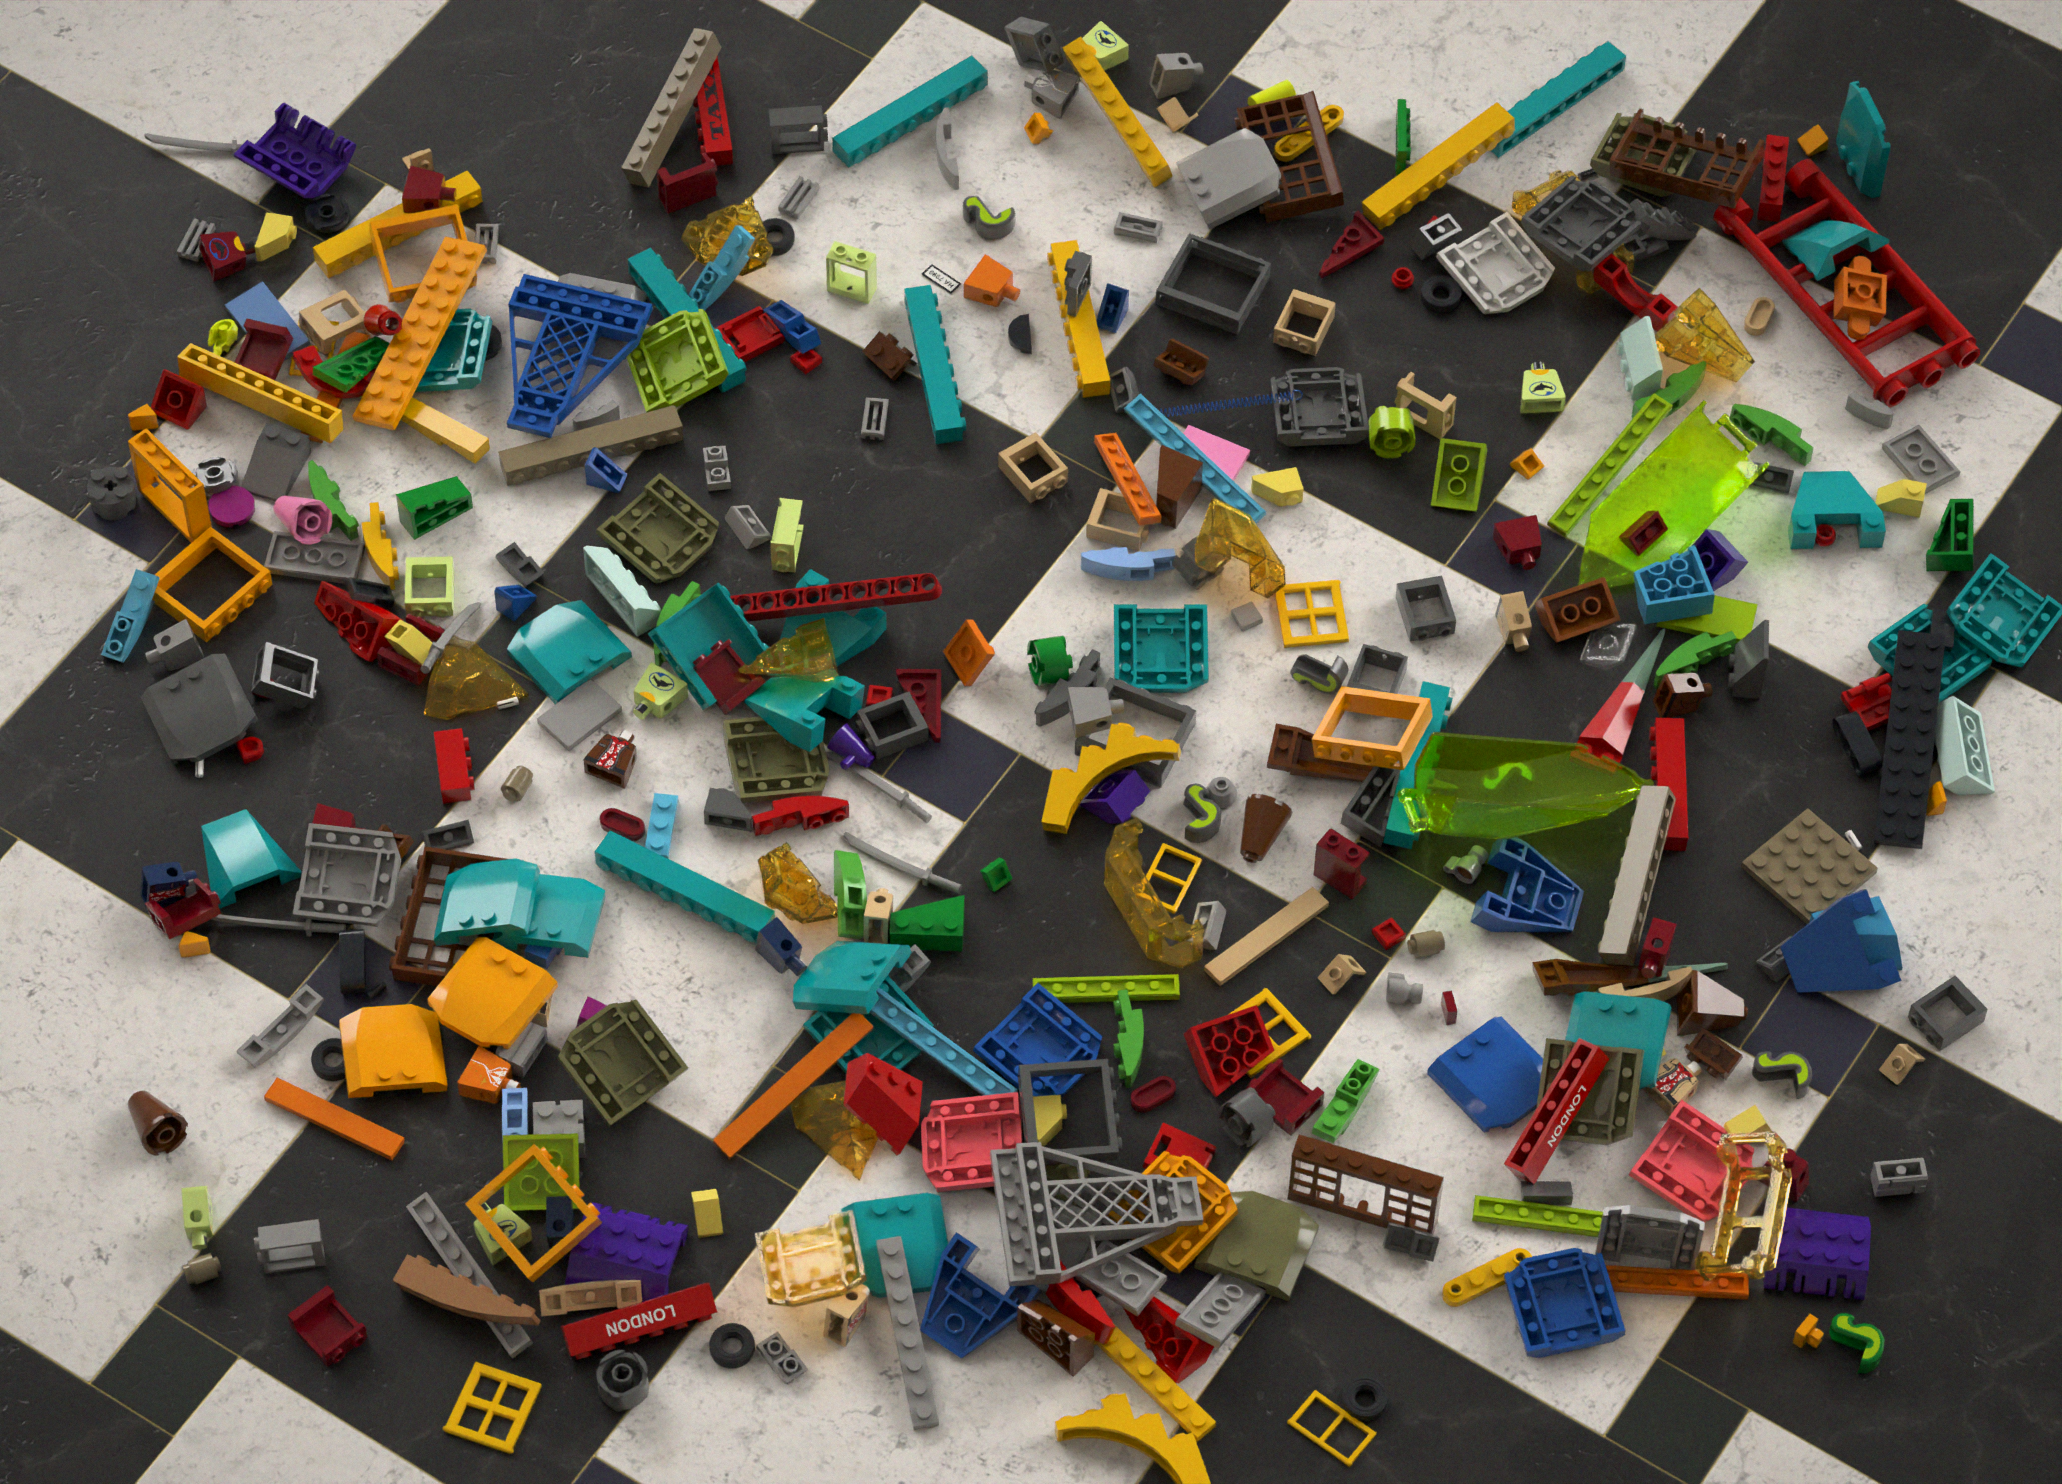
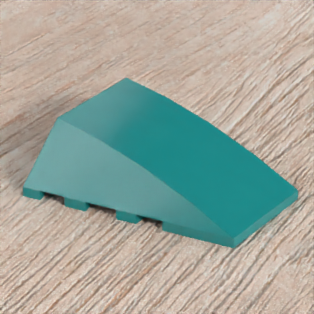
(1824, 239)
(242, 855)

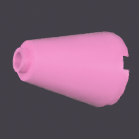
(304, 518)

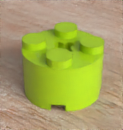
(1391, 431)

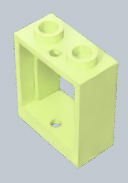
(840, 281)
(429, 568)

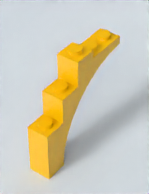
(1094, 765)
(1147, 1434)

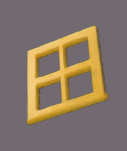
(1336, 610)
(1283, 1014)
(493, 1408)

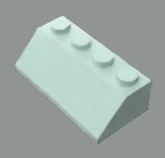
(621, 589)
(1962, 749)

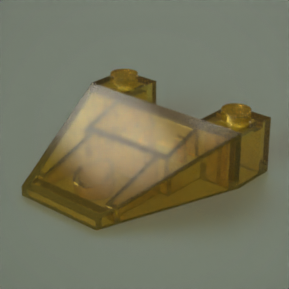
(1707, 340)
(1235, 534)

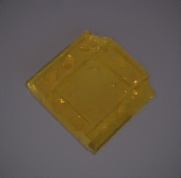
(811, 1262)

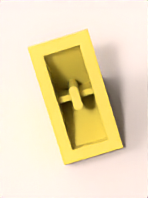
(1747, 1122)
(707, 1213)

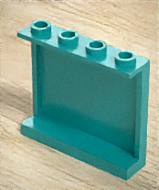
(697, 629)

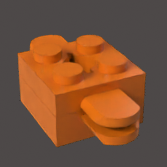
(1859, 297)

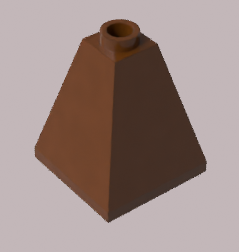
(1707, 1005)

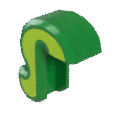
(1859, 1336)

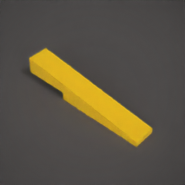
(445, 430)

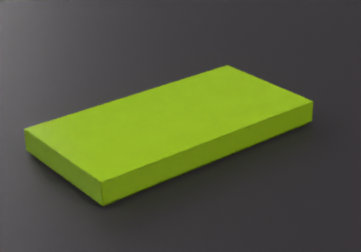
(1726, 617)

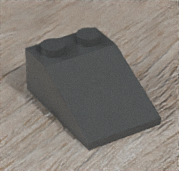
(276, 462)
(1750, 663)

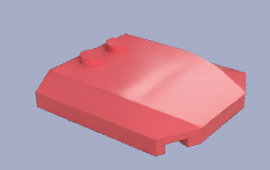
(978, 1126)
(1685, 1165)

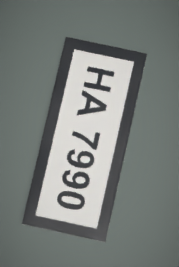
(941, 278)

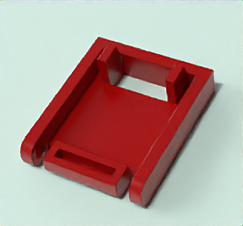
(753, 332)
(1181, 1144)

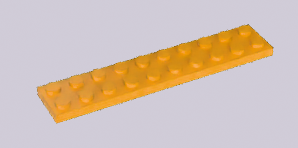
(420, 333)

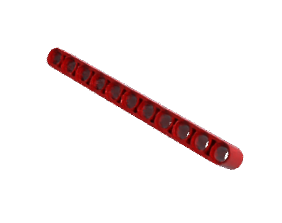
(847, 602)

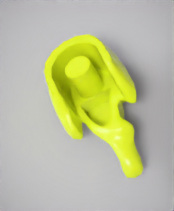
(222, 335)

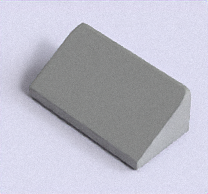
(747, 526)
(1212, 918)

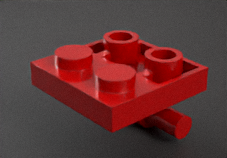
(1870, 700)

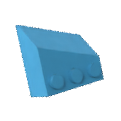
(1674, 588)
(1876, 934)

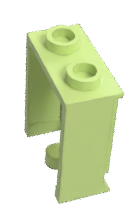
(786, 535)

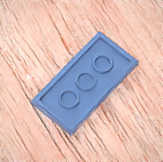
(262, 306)

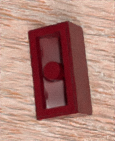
(1644, 532)

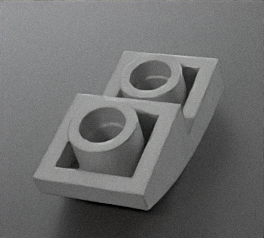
(1874, 413)
(590, 418)
(716, 468)
(781, 1358)

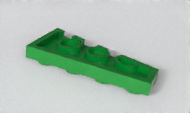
(1403, 136)

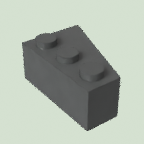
(1371, 805)

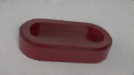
(622, 824)
(1153, 1094)

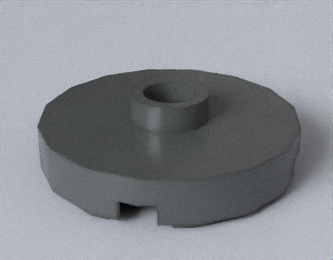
(216, 474)

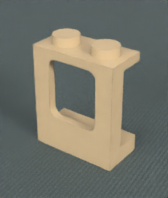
(321, 330)
(1440, 414)

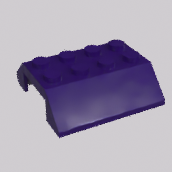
(298, 155)
(1823, 1248)
(627, 1249)

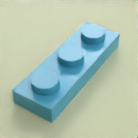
(662, 823)

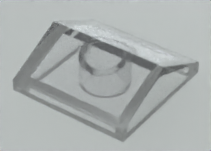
(1608, 645)

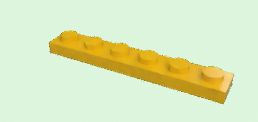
(1157, 1384)

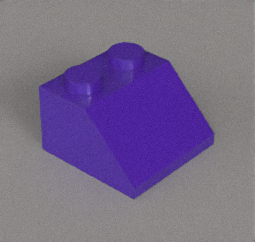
(1719, 558)
(1116, 796)

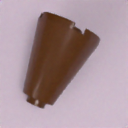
(1262, 826)
(156, 1123)

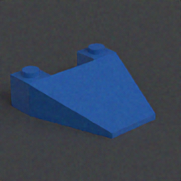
(1534, 895)
(1830, 953)
(965, 1309)

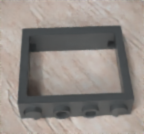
(1202, 309)
(1148, 771)
(1101, 1066)

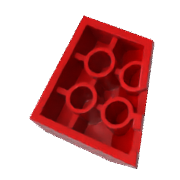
(1228, 1047)
(883, 1099)

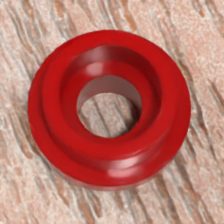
(1406, 275)
(1825, 530)

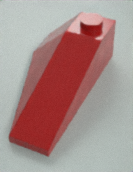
(356, 620)
(1175, 1349)

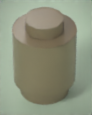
(517, 783)
(1426, 943)
(202, 1269)

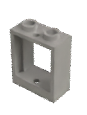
(290, 1246)

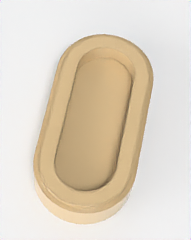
(1759, 316)

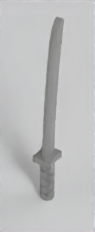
(194, 144)
(436, 649)
(901, 798)
(925, 876)
(309, 926)

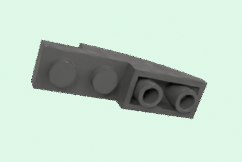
(1662, 223)
(1056, 700)

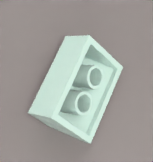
(1640, 359)

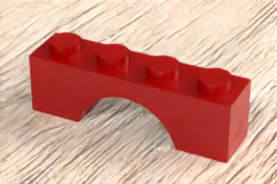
(1773, 178)
(1616, 280)

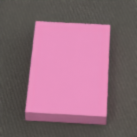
(1224, 454)

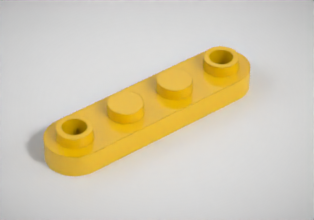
(1293, 145)
(1482, 1279)

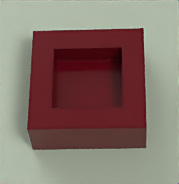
(1449, 1007)

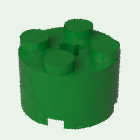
(1049, 660)

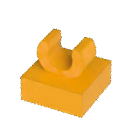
(1037, 128)
(1808, 1333)

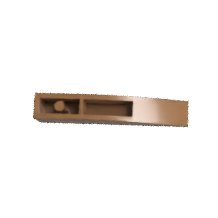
(458, 1293)

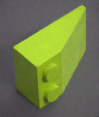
(1459, 474)

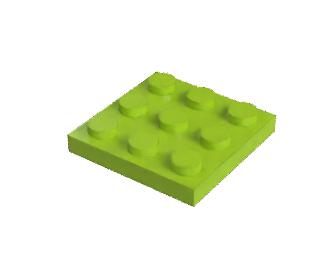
(534, 1183)

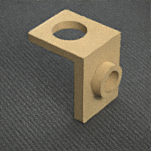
(1174, 114)
(420, 159)
(1339, 972)
(1900, 1062)

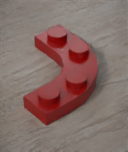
(309, 357)

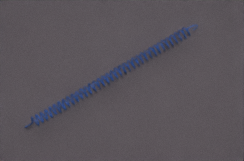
(1233, 402)

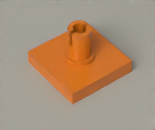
(968, 652)

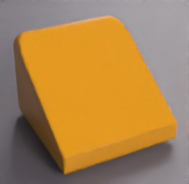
(1813, 141)
(143, 418)
(1527, 464)
(1936, 800)
(193, 945)

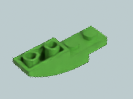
(1678, 388)
(1767, 427)
(328, 492)
(672, 606)
(1695, 652)
(850, 893)
(1130, 1038)
(1346, 1101)

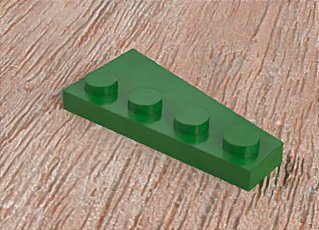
(352, 365)

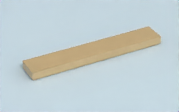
(1266, 936)

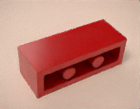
(453, 765)

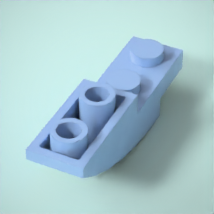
(1119, 565)
(514, 1111)

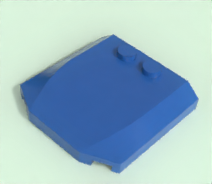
(1039, 1033)
(1491, 1075)
(1563, 1302)

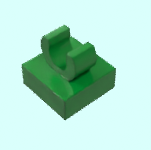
(996, 874)

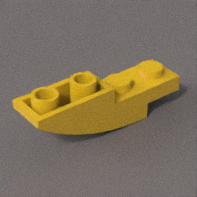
(379, 547)

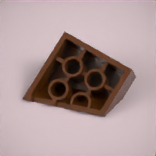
(1056, 1335)

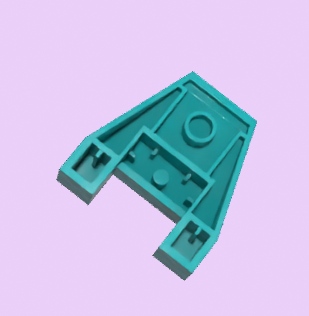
(1834, 499)
(847, 633)
(792, 706)

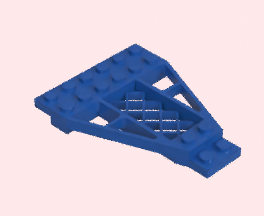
(576, 310)

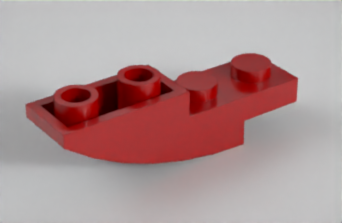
(807, 810)
(1081, 1307)

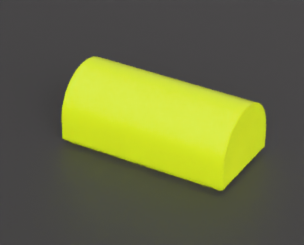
(1278, 91)

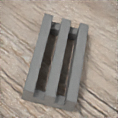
(792, 192)
(495, 227)
(1136, 229)
(188, 237)
(873, 433)

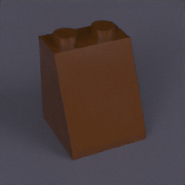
(1177, 485)

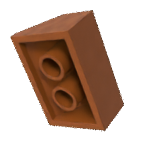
(1577, 610)

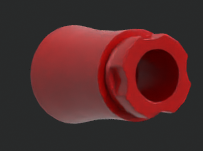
(376, 318)

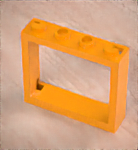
(406, 224)
(154, 459)
(233, 606)
(1373, 703)
(534, 1271)

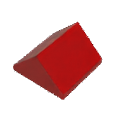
(178, 399)

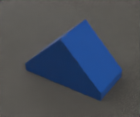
(1113, 308)
(603, 472)
(513, 600)

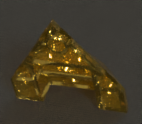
(709, 235)
(802, 657)
(467, 681)
(793, 888)
(834, 1127)

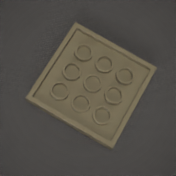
(1808, 866)

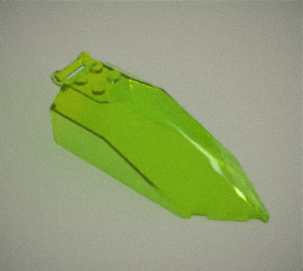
(1685, 480)
(1512, 786)

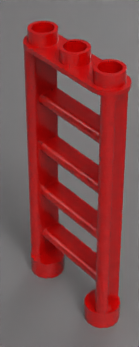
(1808, 179)

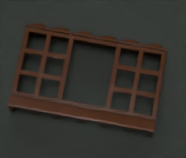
(1284, 110)
(1705, 188)
(408, 923)
(1365, 1168)

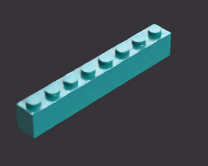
(1562, 93)
(909, 111)
(670, 297)
(934, 365)
(1397, 828)
(682, 886)

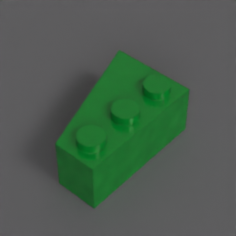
(432, 505)
(1954, 540)
(930, 925)

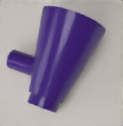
(850, 747)

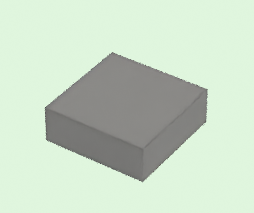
(1247, 616)

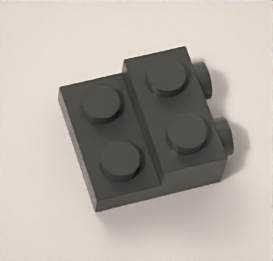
(1077, 280)

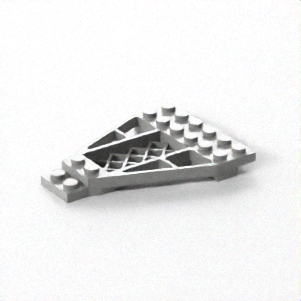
(1027, 1219)

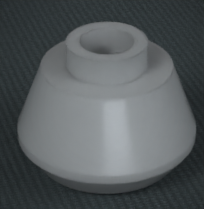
(1222, 792)

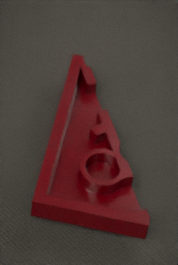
(1356, 241)
(926, 692)

